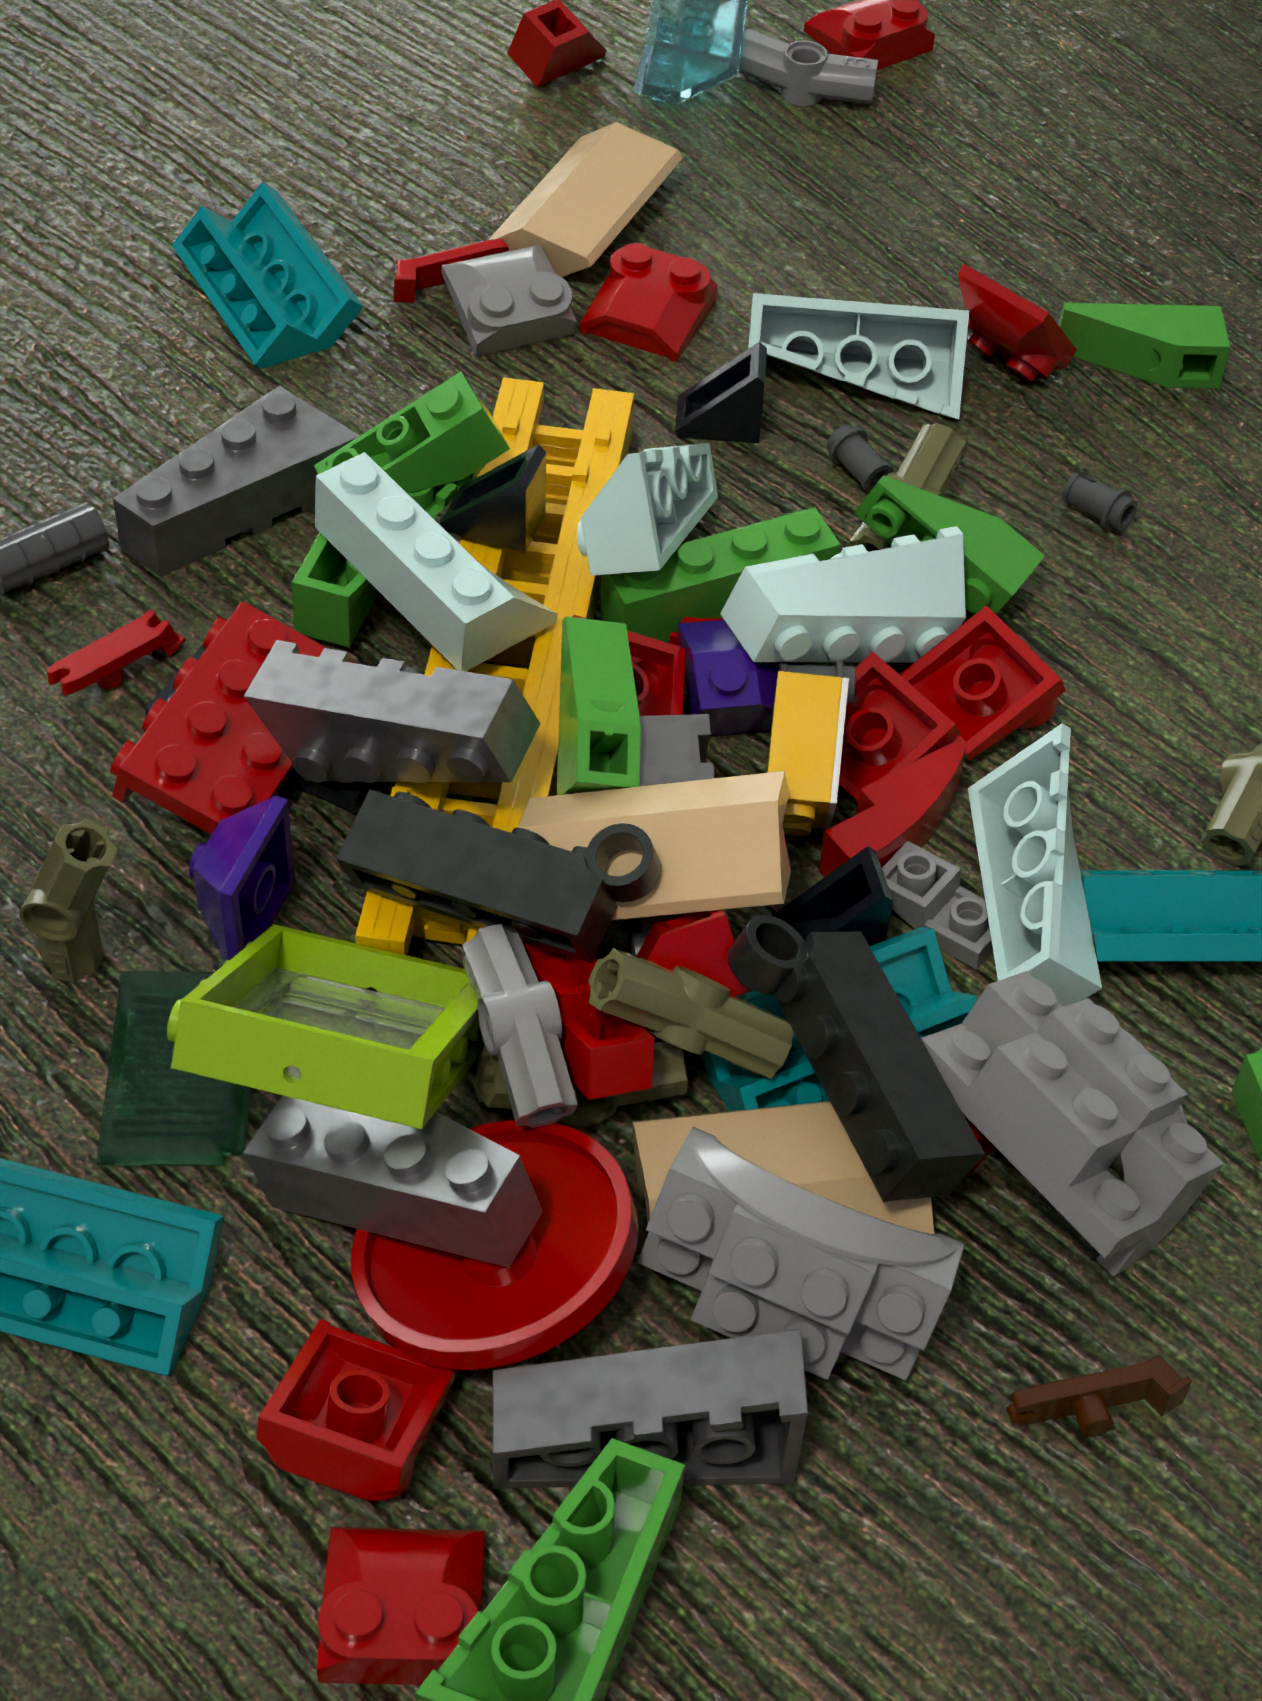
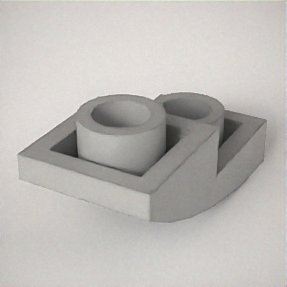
(929, 896)

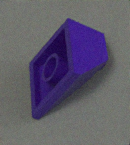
(726, 680)
(244, 874)

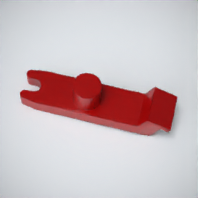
(426, 270)
(107, 656)

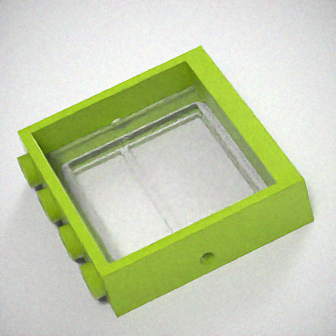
(302, 1025)

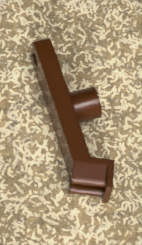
(1093, 1393)

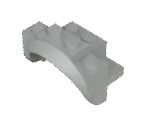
(1063, 1099)
(795, 1261)

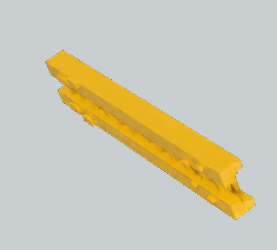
(552, 575)

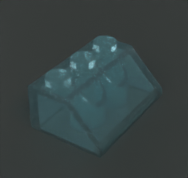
(689, 47)

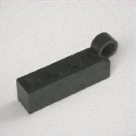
(493, 875)
(862, 1054)

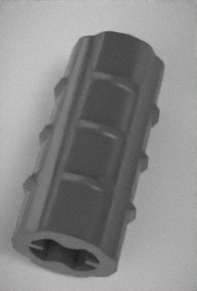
(50, 546)

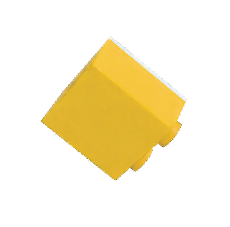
(808, 746)

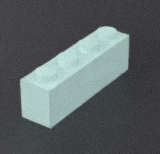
(877, 346)
(647, 509)
(421, 567)
(853, 604)
(1034, 871)

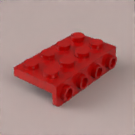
(207, 746)

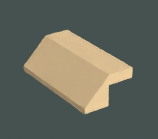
(589, 196)
(713, 837)
(791, 1141)

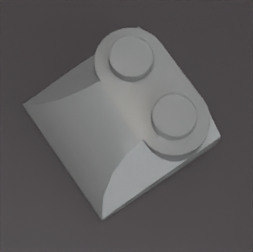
(510, 300)

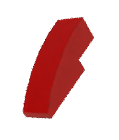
(897, 809)
(600, 1050)

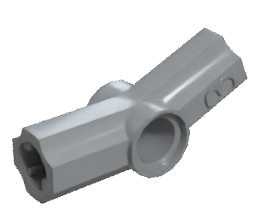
(807, 71)
(519, 1026)

